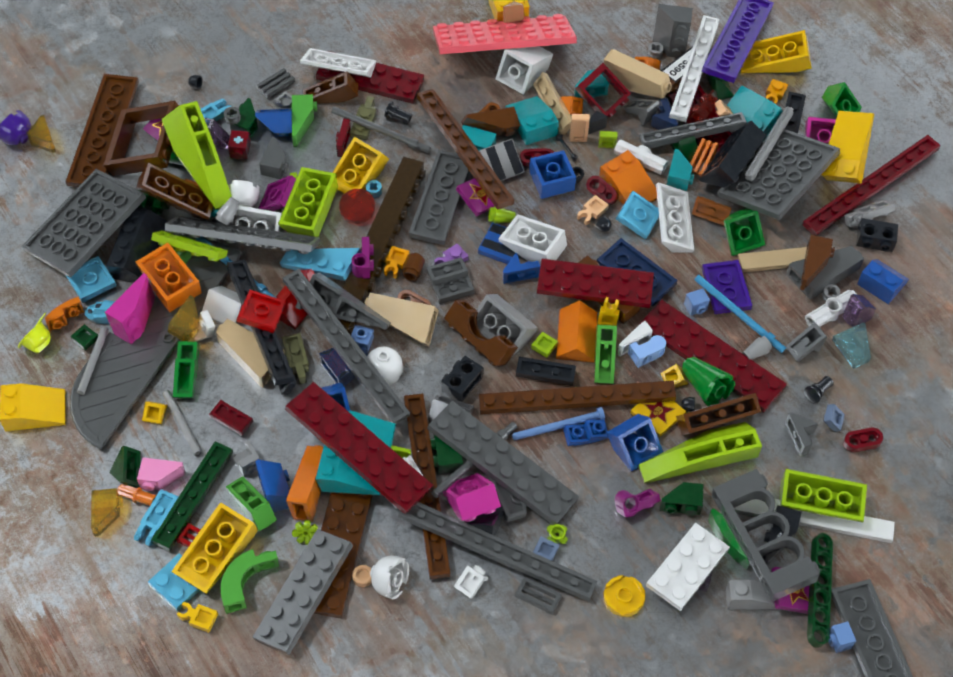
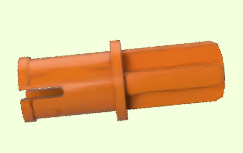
(136, 494)

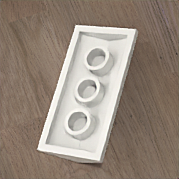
(338, 62)
(674, 219)

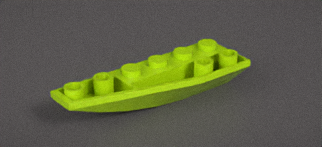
(196, 151)
(704, 451)

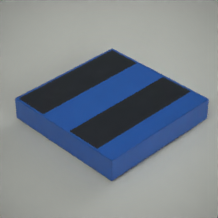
(493, 248)

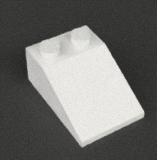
(534, 239)

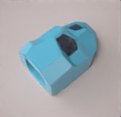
(96, 312)

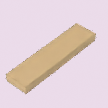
(551, 97)
(770, 259)

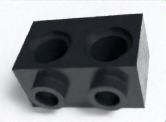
(877, 235)
(466, 381)

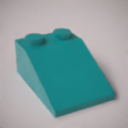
(755, 108)
(535, 120)

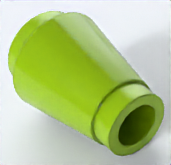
(501, 215)

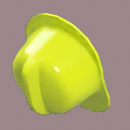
(37, 338)

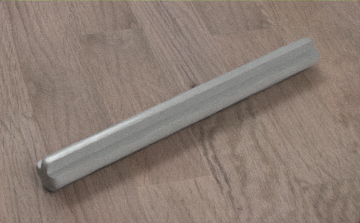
(769, 143)

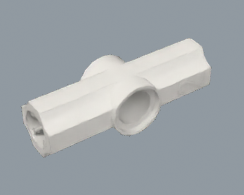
(644, 155)
(830, 310)

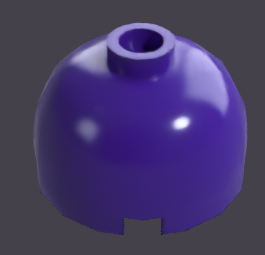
(15, 129)

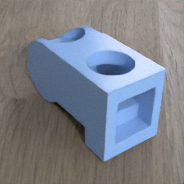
(647, 351)

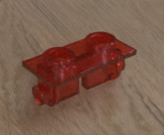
(700, 111)

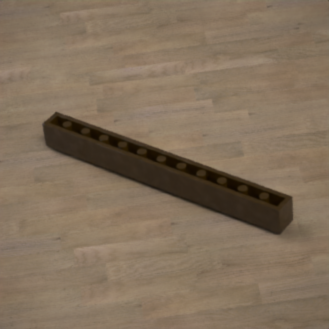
(386, 226)

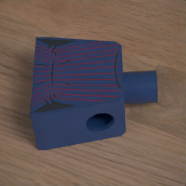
(336, 366)

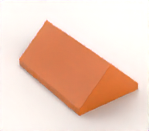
(577, 333)

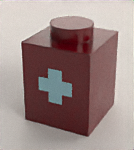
(239, 144)

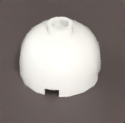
(244, 192)
(387, 363)
(388, 576)

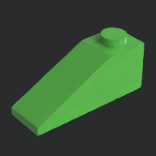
(302, 116)
(605, 354)
(252, 503)

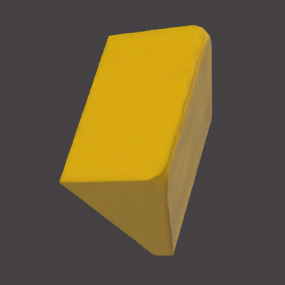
(675, 373)
(154, 412)

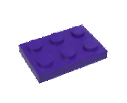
(729, 280)

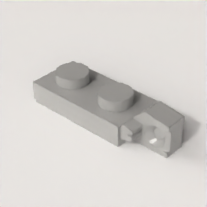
(870, 211)

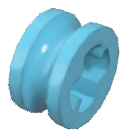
(374, 184)

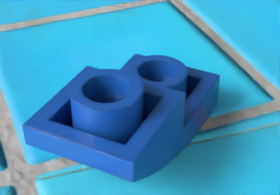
(585, 433)

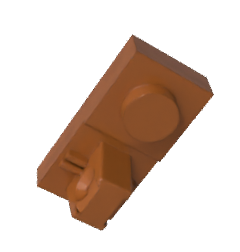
(711, 210)

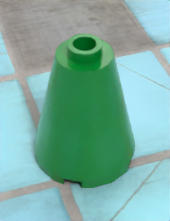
(708, 381)

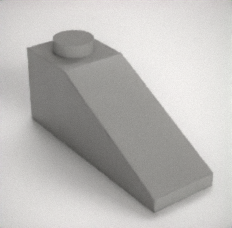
(747, 596)

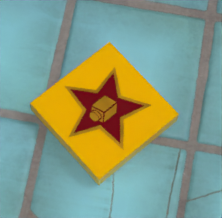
(661, 413)

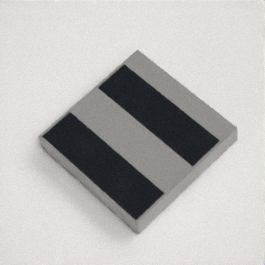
(503, 159)

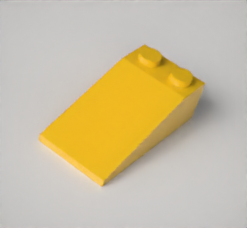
(779, 55)
(852, 136)
(215, 547)

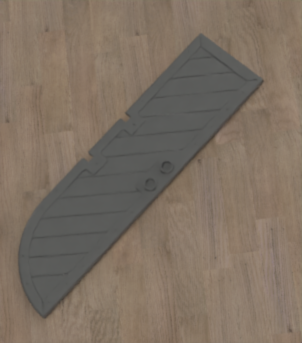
(127, 368)

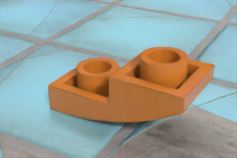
(57, 317)

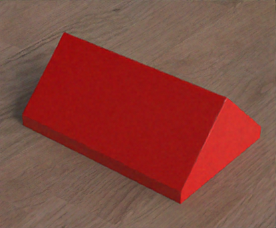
(292, 316)

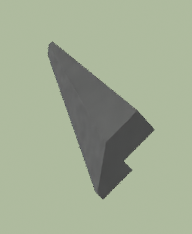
(344, 304)

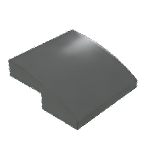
(450, 280)

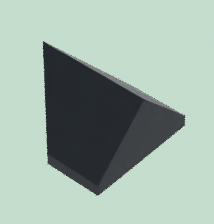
(488, 522)

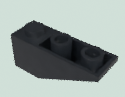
(775, 532)

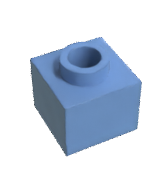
(696, 302)
(363, 336)
(841, 637)

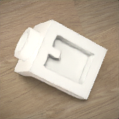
(205, 326)
(471, 580)

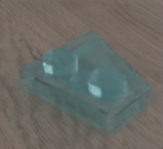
(854, 345)

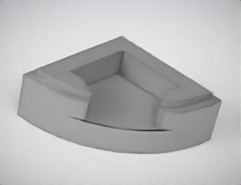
(283, 100)

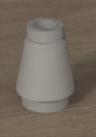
(227, 211)
(758, 348)

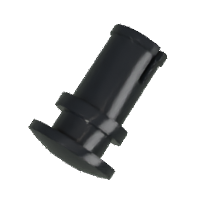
(397, 113)
(816, 391)

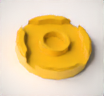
(624, 596)

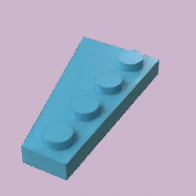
(329, 261)

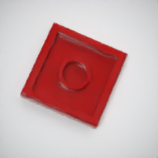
(261, 311)

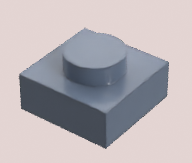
(834, 417)
(546, 548)

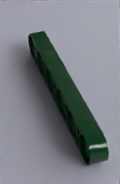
(824, 590)

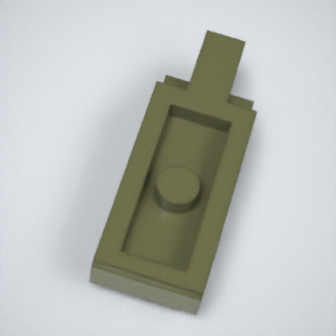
(366, 112)
(296, 356)

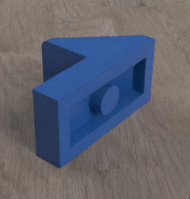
(516, 272)

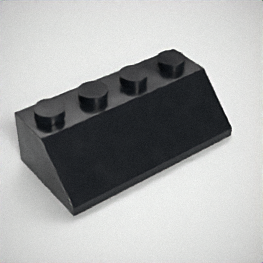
(733, 156)
(134, 243)

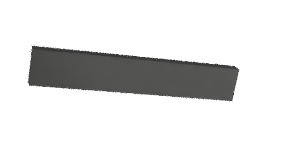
(695, 129)

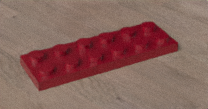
(385, 82)
(595, 283)

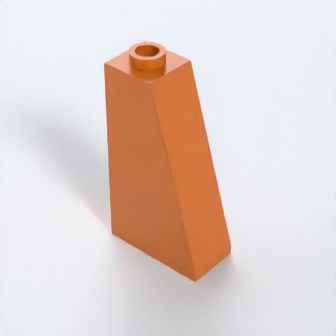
(304, 490)

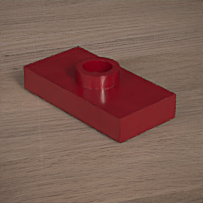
(342, 137)
(231, 417)

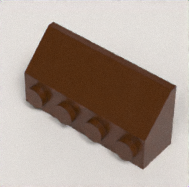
(174, 192)

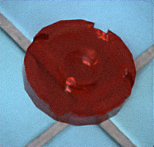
(357, 206)

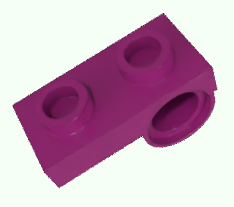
(364, 260)
(636, 502)

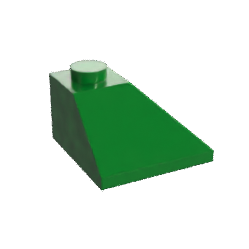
(840, 98)
(743, 231)

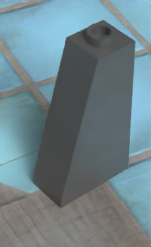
(843, 264)

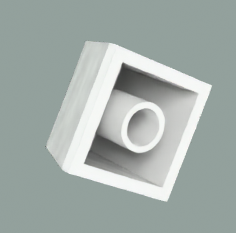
(522, 67)

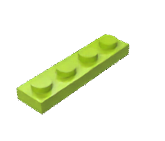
(185, 244)

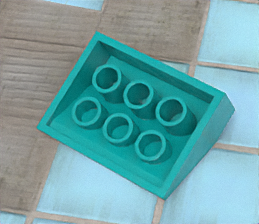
(337, 476)

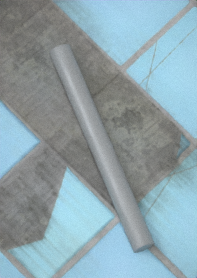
(92, 360)
(181, 422)

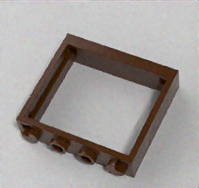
(115, 158)

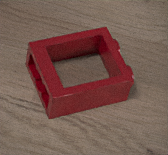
(613, 80)

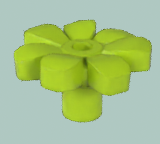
(304, 531)

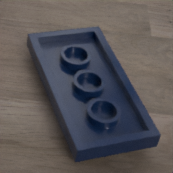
(625, 256)

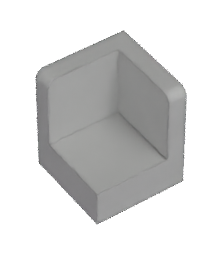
(246, 459)

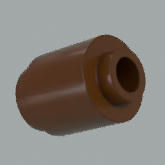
(413, 266)

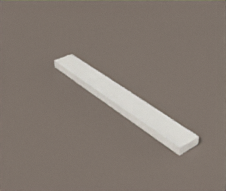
(692, 73)
(871, 527)

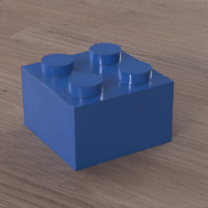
(552, 174)

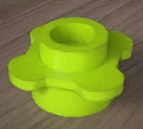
(561, 530)

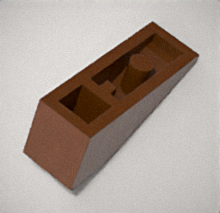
(334, 90)
(497, 121)
(817, 255)

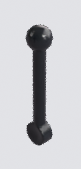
(559, 137)

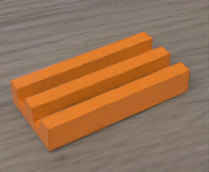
(703, 149)

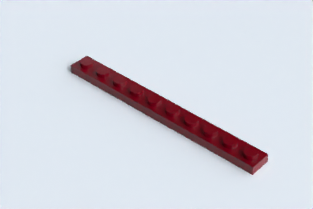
(870, 185)

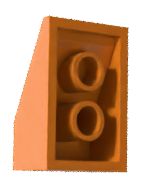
(628, 175)
(169, 277)

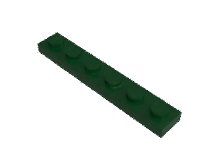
(192, 496)

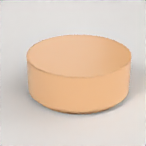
(361, 576)

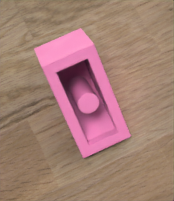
(158, 474)

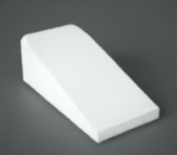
(640, 335)

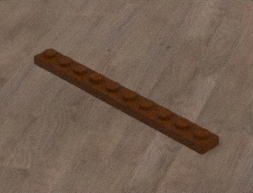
(465, 149)
(577, 397)
(422, 455)

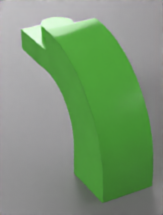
(239, 572)

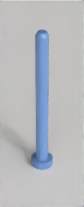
(599, 414)

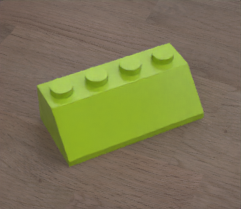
(309, 202)
(823, 495)

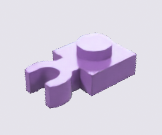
(451, 254)

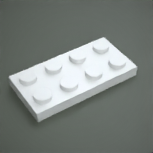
(687, 566)

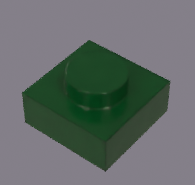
(84, 337)

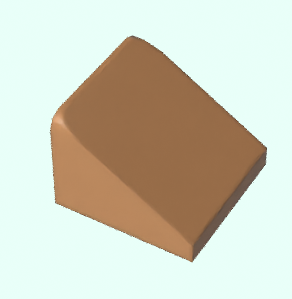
(513, 12)

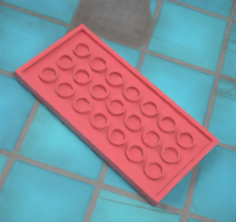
(500, 35)

